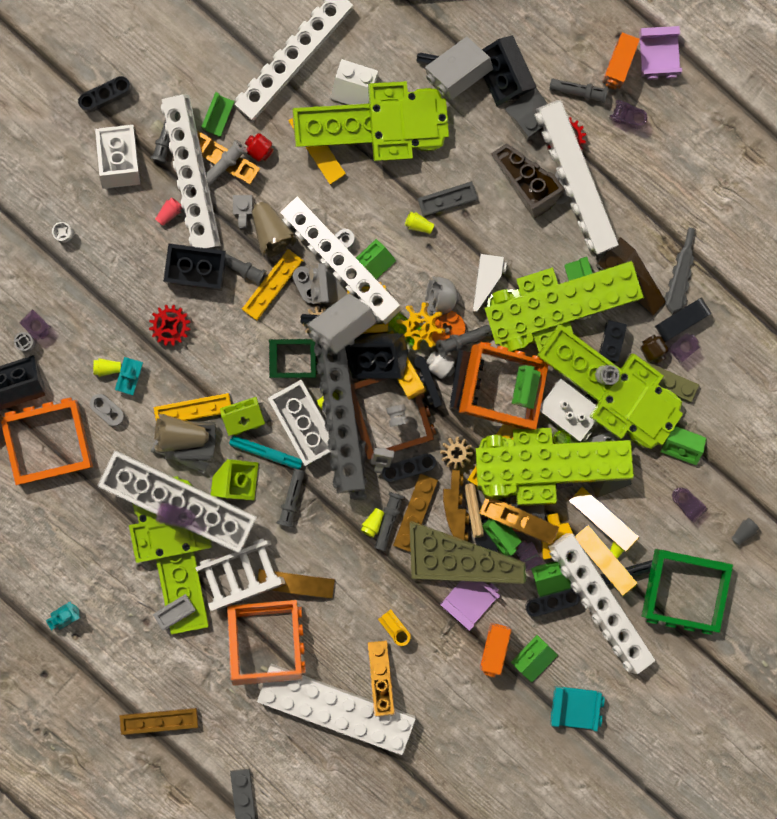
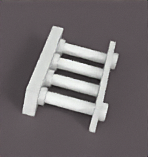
(237, 595)

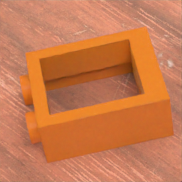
(620, 61)
(495, 649)

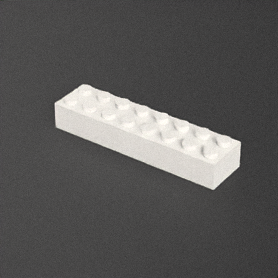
(576, 176)
(150, 487)
(337, 711)

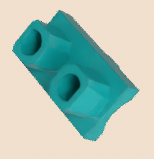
(129, 376)
(63, 616)

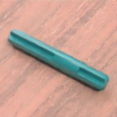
(266, 452)

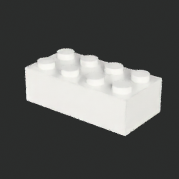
(301, 421)

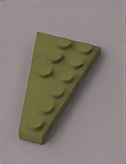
(450, 558)

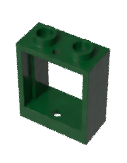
(273, 358)

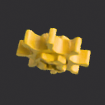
(426, 330)

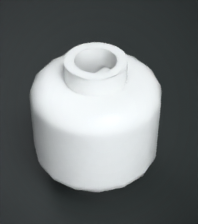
(440, 365)

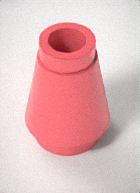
(169, 210)

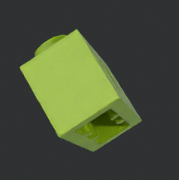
(233, 415)

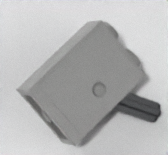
(456, 67)
(340, 323)

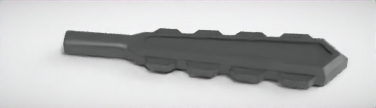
(678, 285)

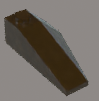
(531, 183)
(625, 253)

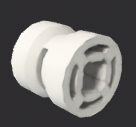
(59, 232)

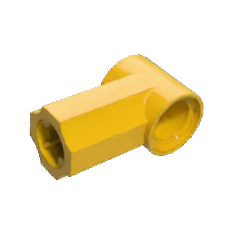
(394, 626)

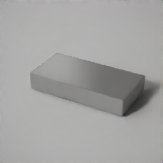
(174, 612)

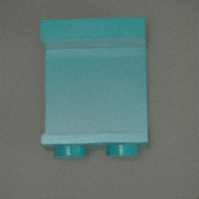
(576, 708)

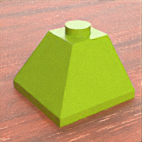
(235, 480)

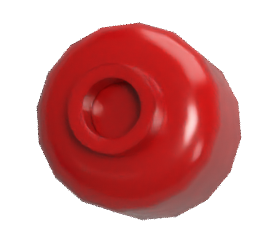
(259, 147)

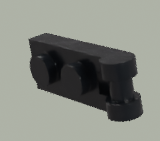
(427, 381)

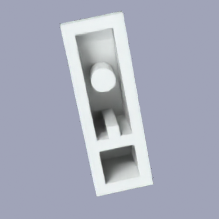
(488, 275)

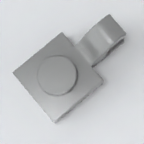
(242, 206)
(381, 458)

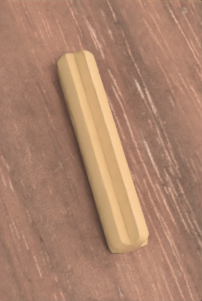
(474, 512)

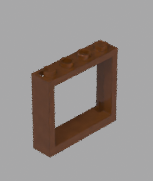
(424, 412)

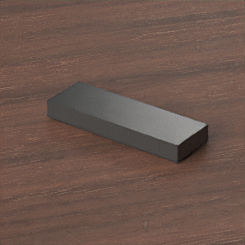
(447, 199)

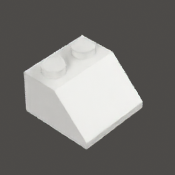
(352, 83)

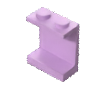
(659, 52)
(470, 601)

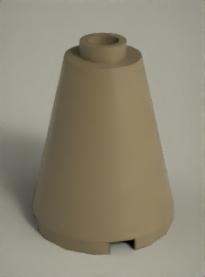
(271, 230)
(178, 434)

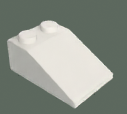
(117, 156)

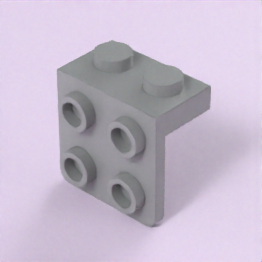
(324, 285)

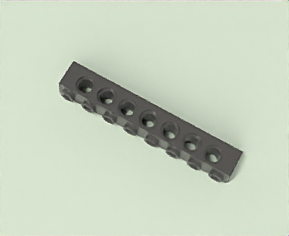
(346, 424)

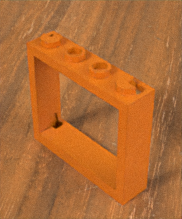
(466, 407)
(46, 408)
(263, 609)

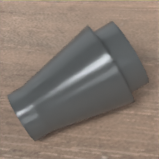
(745, 531)

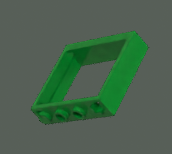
(653, 583)

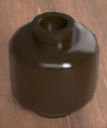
(654, 349)

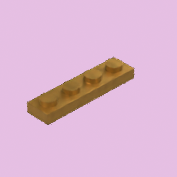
(416, 509)
(158, 721)

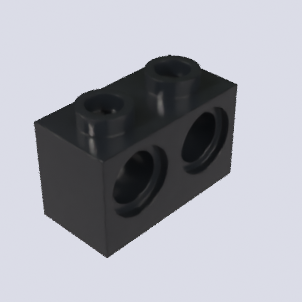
(612, 340)

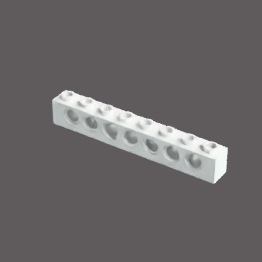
(330, 23)
(195, 162)
(298, 210)
(641, 657)

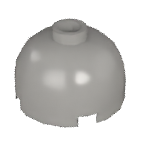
(441, 295)

